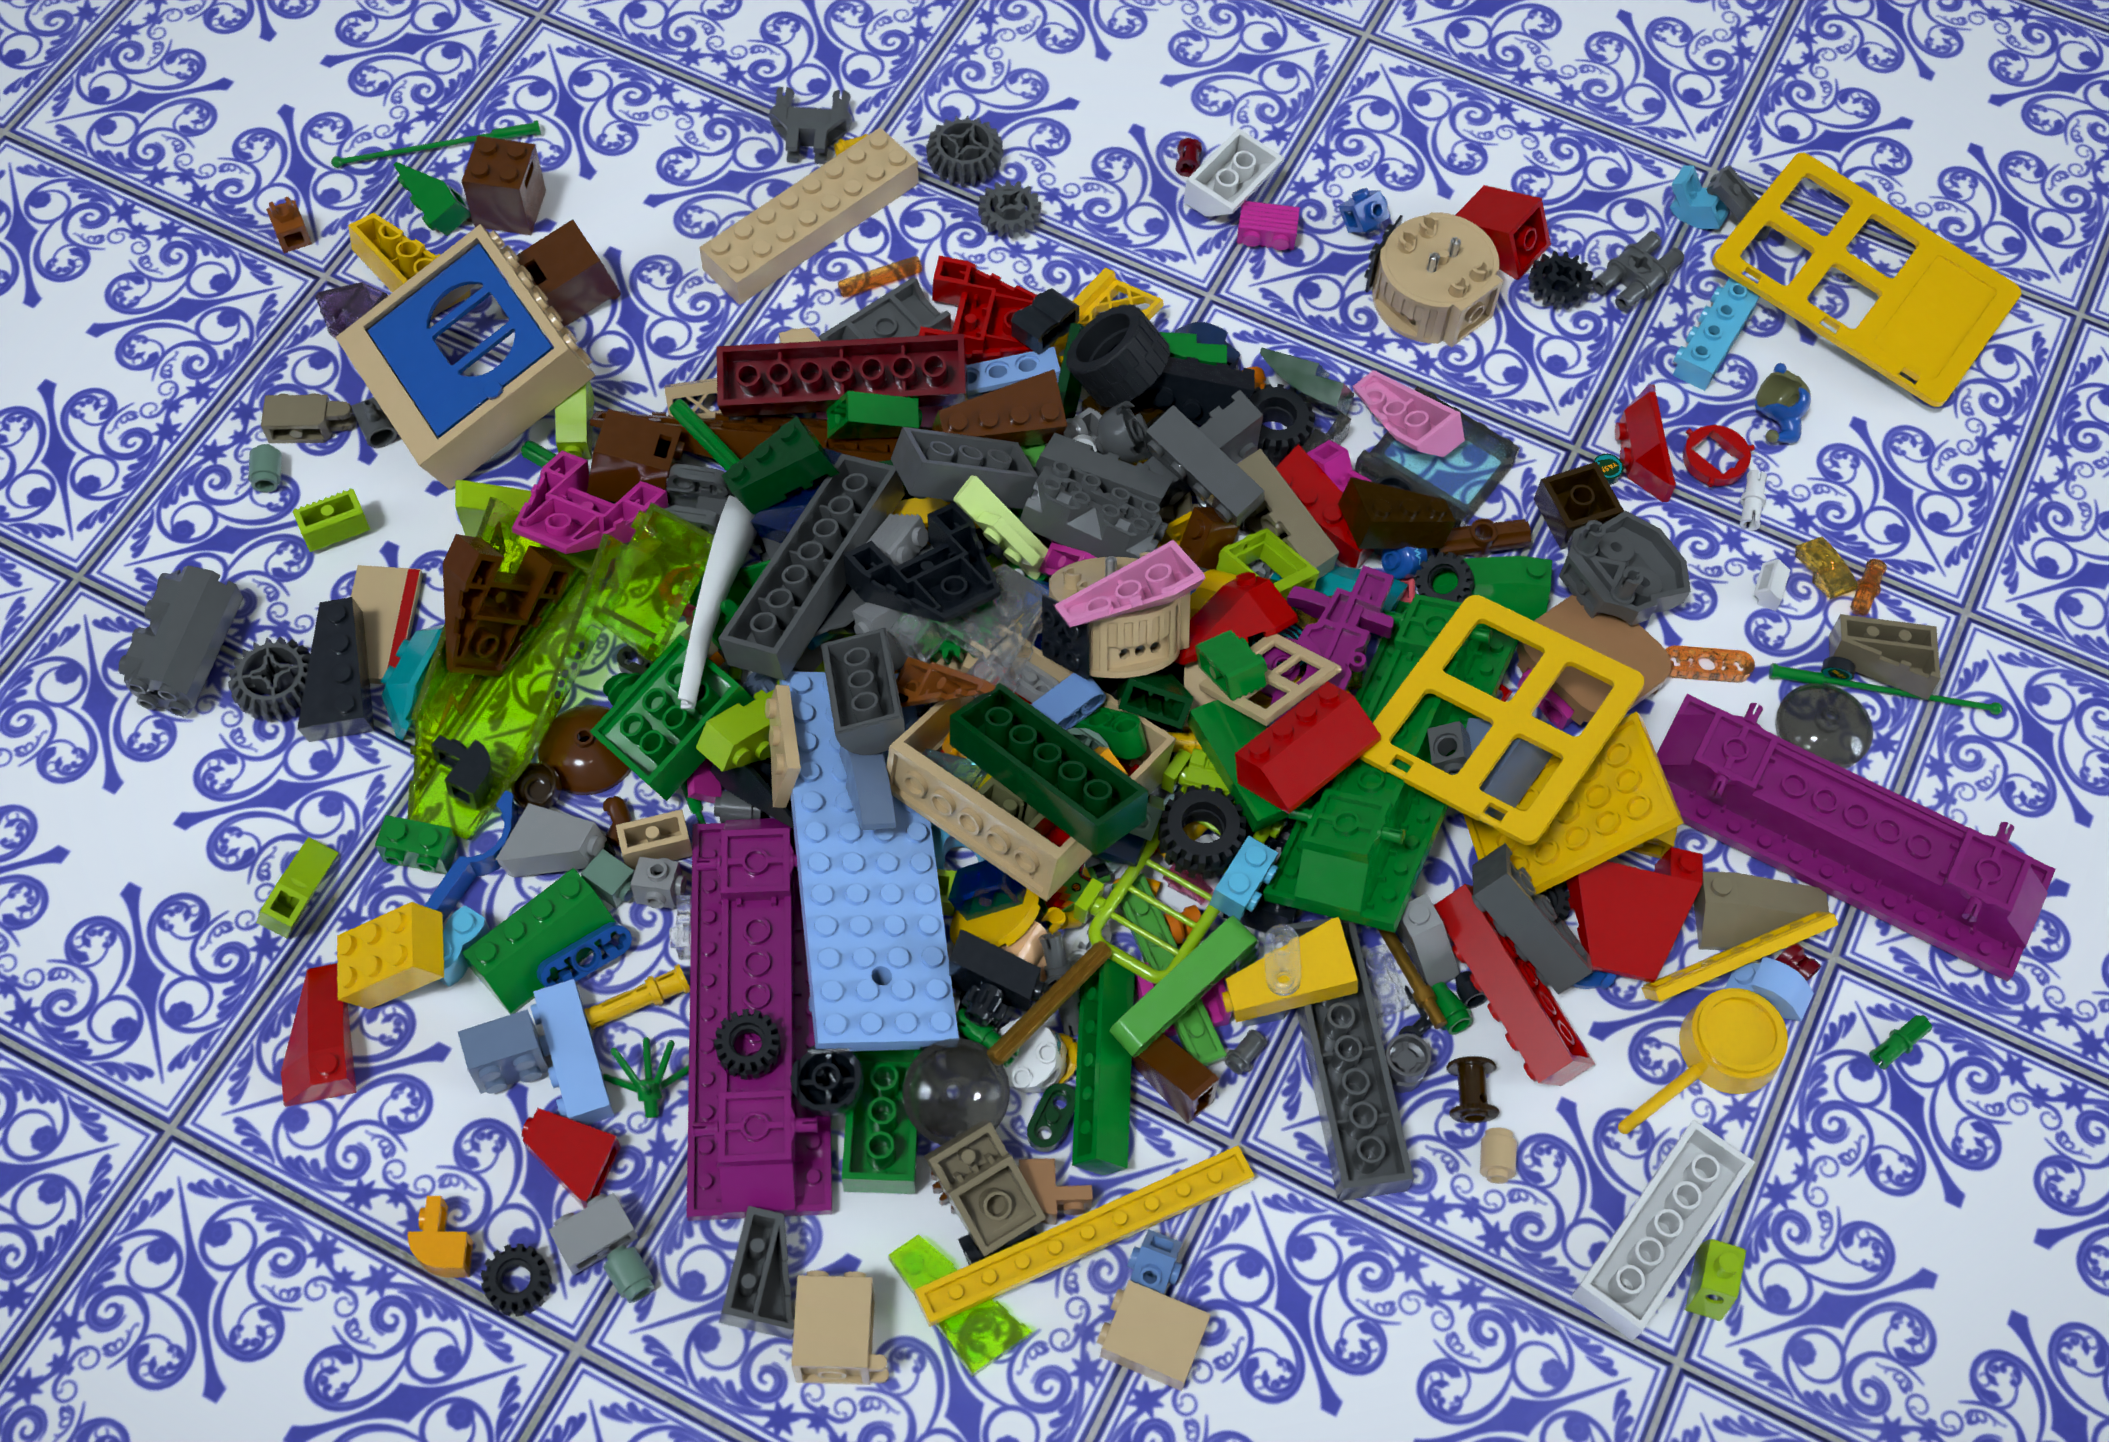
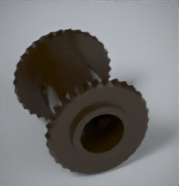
(1472, 1089)

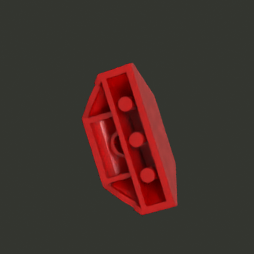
(1645, 446)

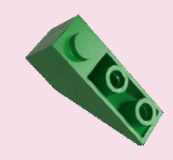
(439, 202)

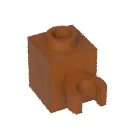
(288, 225)

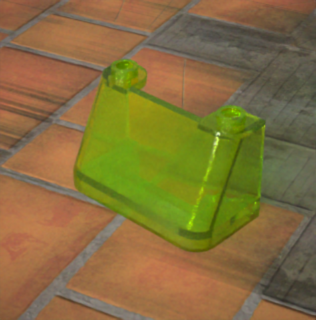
(653, 581)

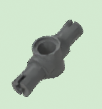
(1056, 967)

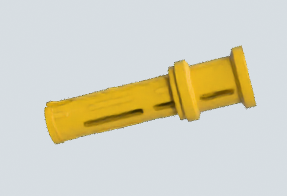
(653, 991)

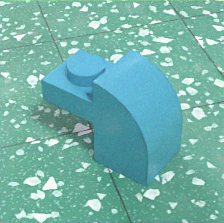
(1694, 203)

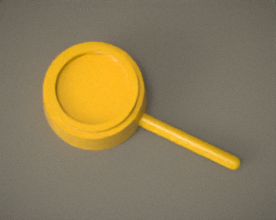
(1729, 1043)

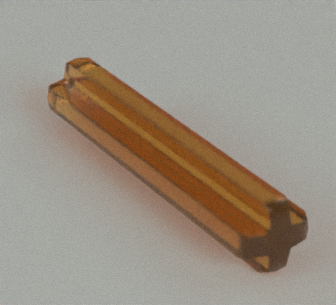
(879, 276)

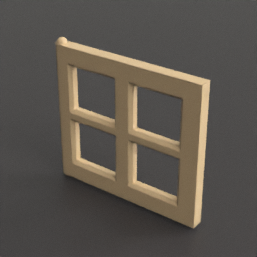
(1294, 691)

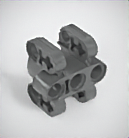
(697, 495)

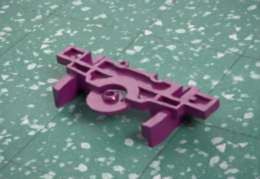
(1341, 628)

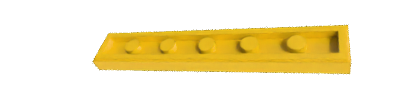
(1739, 955)

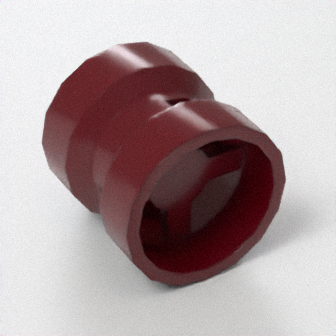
(1796, 959)

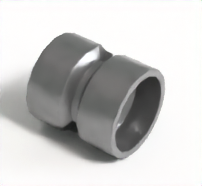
(1407, 1061)

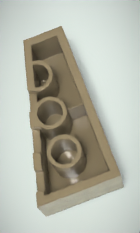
(1287, 516)

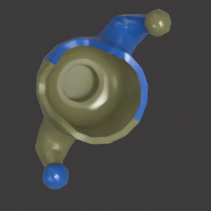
(1785, 400)

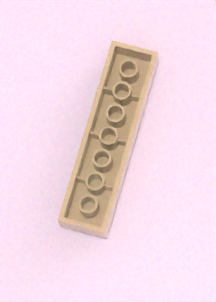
(809, 215)

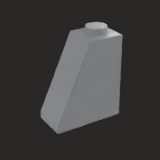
(549, 843)
(1427, 941)

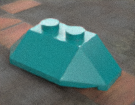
(406, 680)

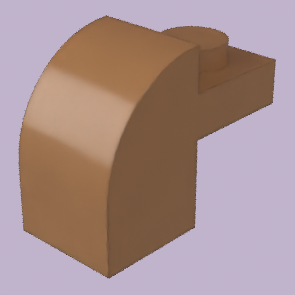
(1052, 1198)

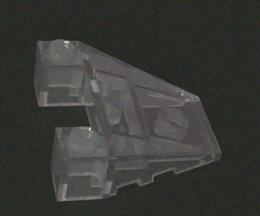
(995, 632)

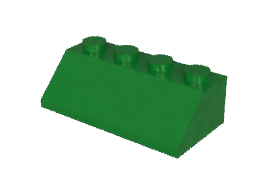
(513, 950)

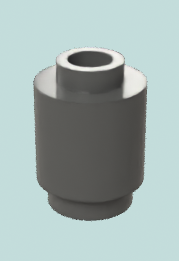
(733, 808)

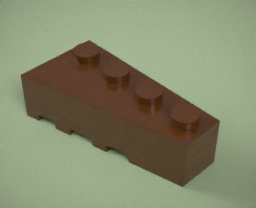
(1018, 413)

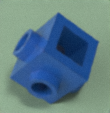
(1364, 211)

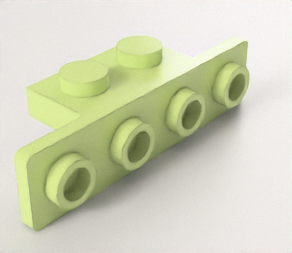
(1001, 526)

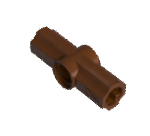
(1497, 537)

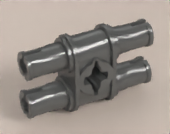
(1638, 271)

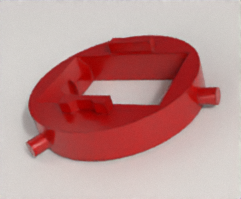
(1729, 441)

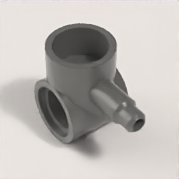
(374, 423)

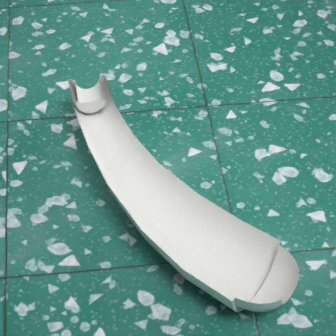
(728, 552)

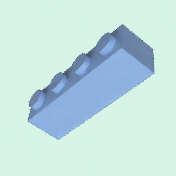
(572, 1053)

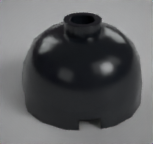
(827, 1081)

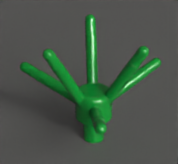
(650, 1088)

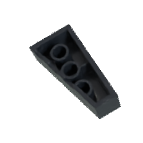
(337, 677)

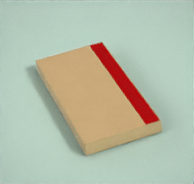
(389, 607)

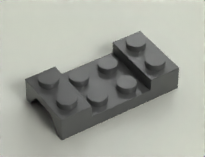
(892, 315)

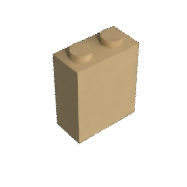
(1153, 1334)

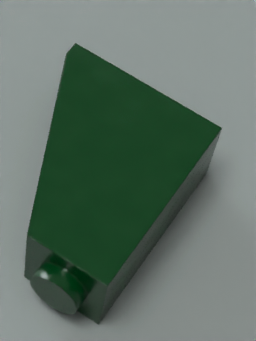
(1155, 697)

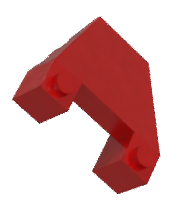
(982, 311)
(1634, 914)

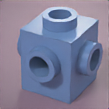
(1155, 1262)

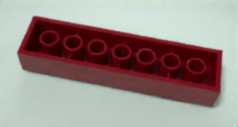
(817, 373)

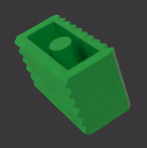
(1231, 664)

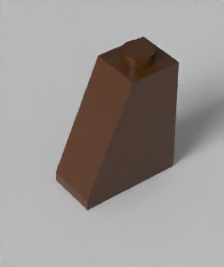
(1177, 1077)

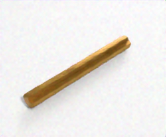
(1049, 1003)

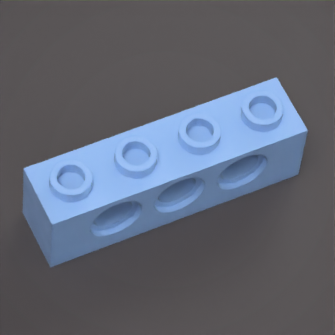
(1004, 371)

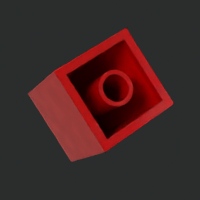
(1514, 225)

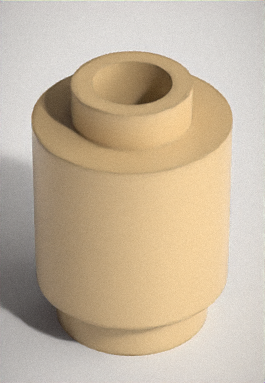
(1498, 1155)

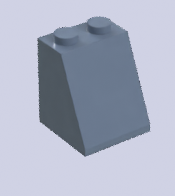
(1514, 770)

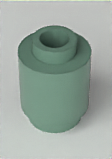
(265, 468)
(628, 1273)

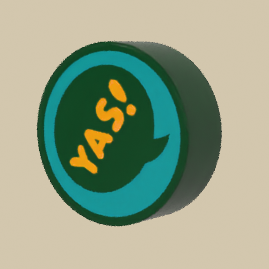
(1610, 466)

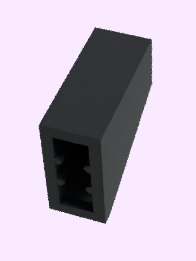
(980, 962)

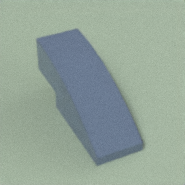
(869, 790)

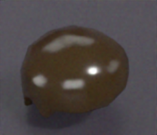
(537, 785)

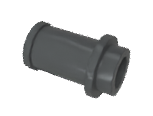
(1241, 1057)

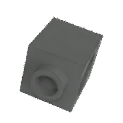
(1445, 739)

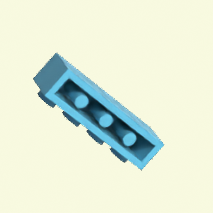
(1715, 335)

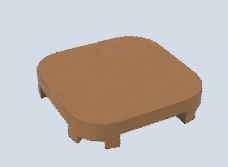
(1608, 636)

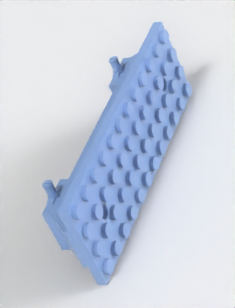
(864, 901)

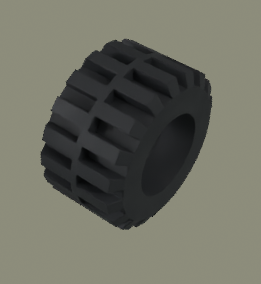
(1289, 409)
(1207, 807)

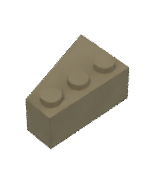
(1889, 651)

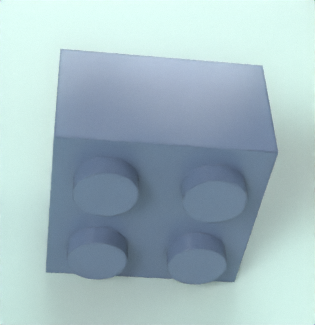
(503, 1052)

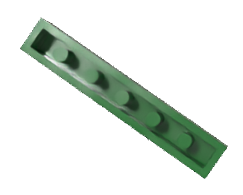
(1102, 1073)

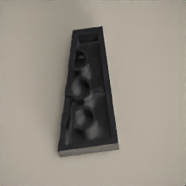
(1198, 387)

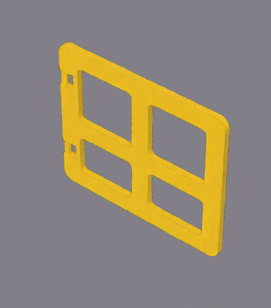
(1508, 719)

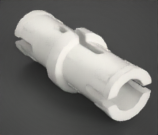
(1753, 500)

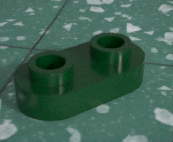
(1050, 1118)

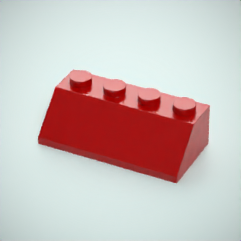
(1306, 748)

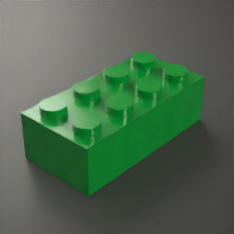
(878, 1133)

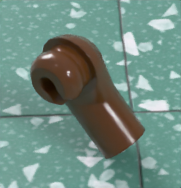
(619, 814)

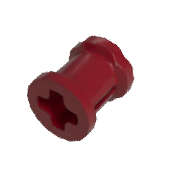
(1188, 157)

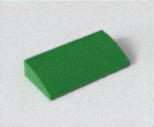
(1221, 734)

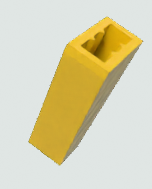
(1325, 975)

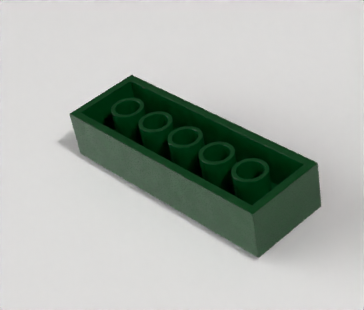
(1048, 768)

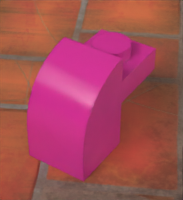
(1335, 463)

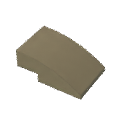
(985, 1187)

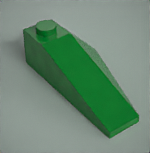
(1510, 581)

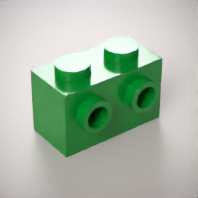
(416, 844)

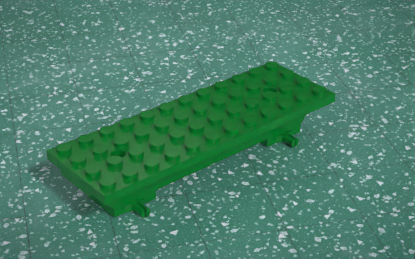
(1368, 829)

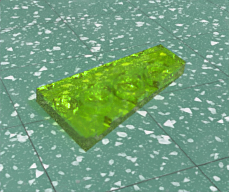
(975, 1335)

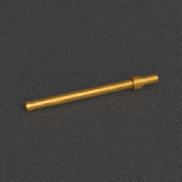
(1423, 994)

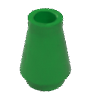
(1452, 1008)

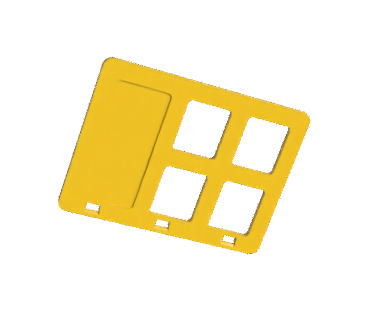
(1926, 318)

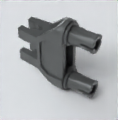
(810, 125)

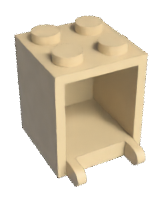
(835, 1330)

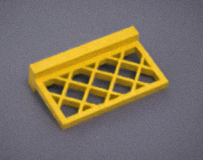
(1098, 298)

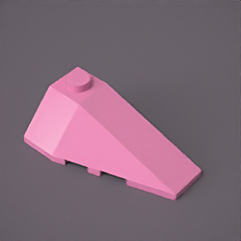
(1411, 415)
(1140, 585)

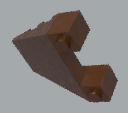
(495, 609)

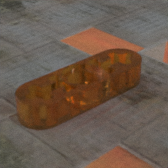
(1717, 656)

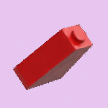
(571, 1152)

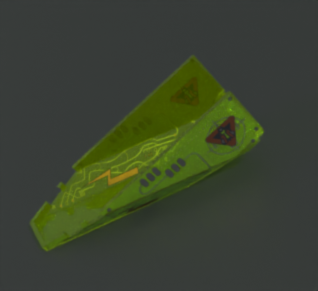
(518, 707)

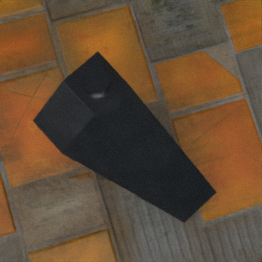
(754, 786)

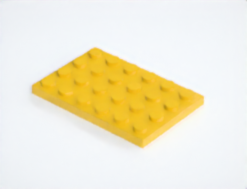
(1610, 811)

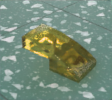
(1828, 567)

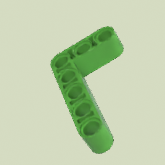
(1224, 949)

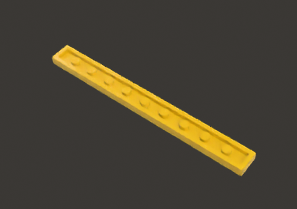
(1082, 1236)

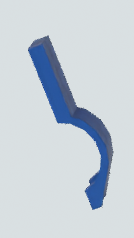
(467, 868)

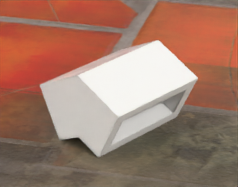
(1771, 584)

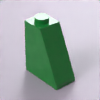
(871, 416)

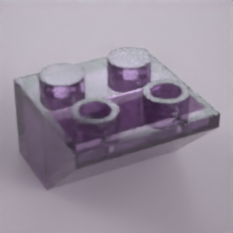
(346, 305)

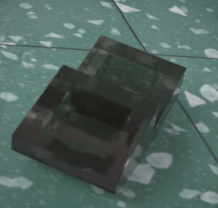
(1337, 434)

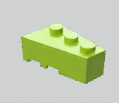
(738, 735)

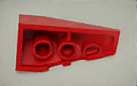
(1245, 607)
(320, 1043)

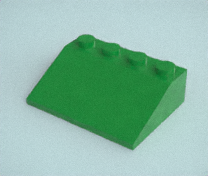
(653, 731)

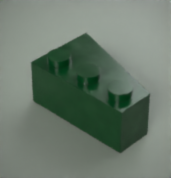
(778, 466)

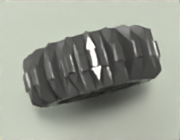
(964, 151)
(257, 675)

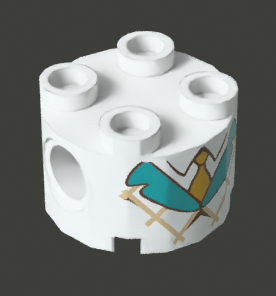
(1038, 1062)

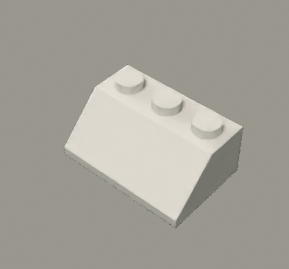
(1230, 175)

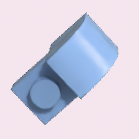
(1776, 983)

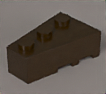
(1394, 516)

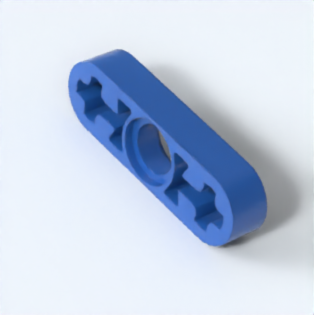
(603, 936)

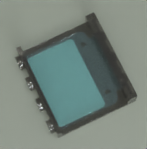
(1461, 477)

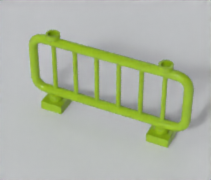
(1092, 901)

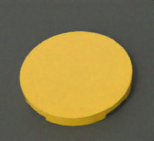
(1002, 926)

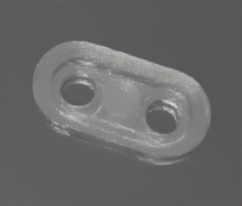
(1282, 961)

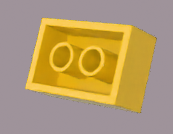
(390, 955)

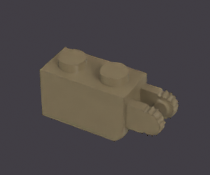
(304, 418)

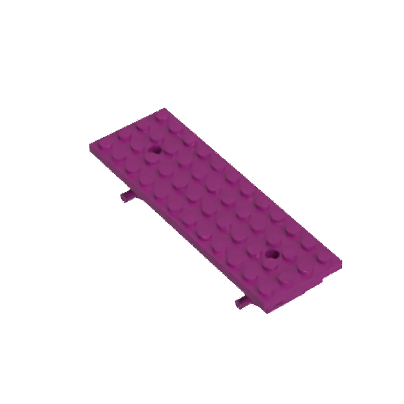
(1853, 837)
(749, 952)

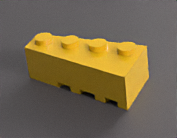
(389, 252)

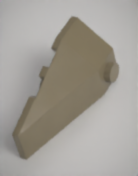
(1744, 906)

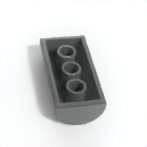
(863, 692)

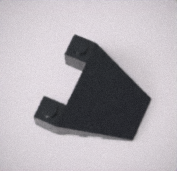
(934, 584)

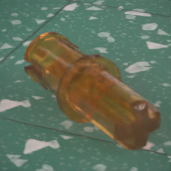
(1868, 587)

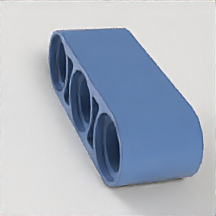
(1071, 700)

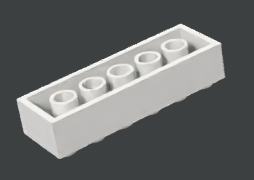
(1663, 1230)

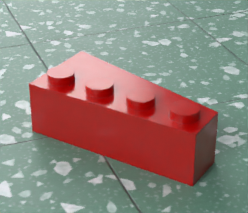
(1321, 500)

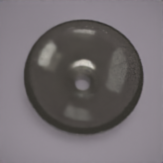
(1805, 723)
(980, 1085)

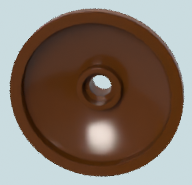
(582, 766)

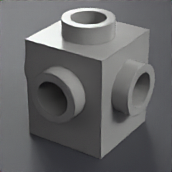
(658, 882)

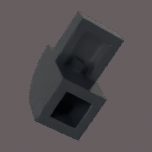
(470, 768)

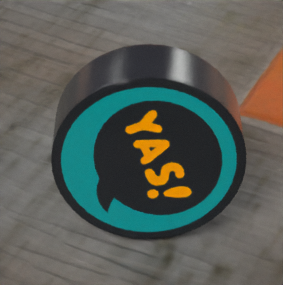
(1838, 668)

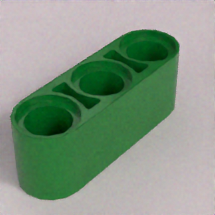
(1120, 731)

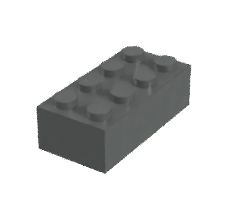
(941, 462)

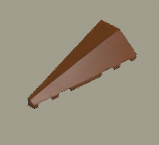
(933, 682)

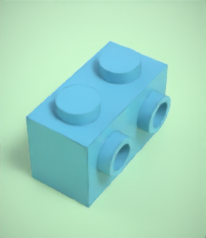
(1243, 879)

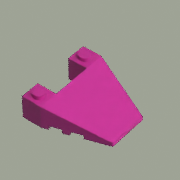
(571, 519)

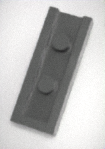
(1735, 195)

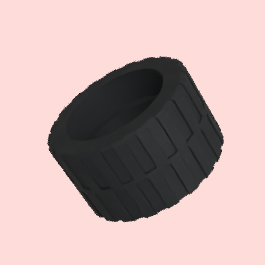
(1118, 355)

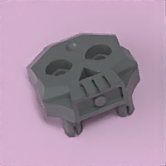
(1625, 569)

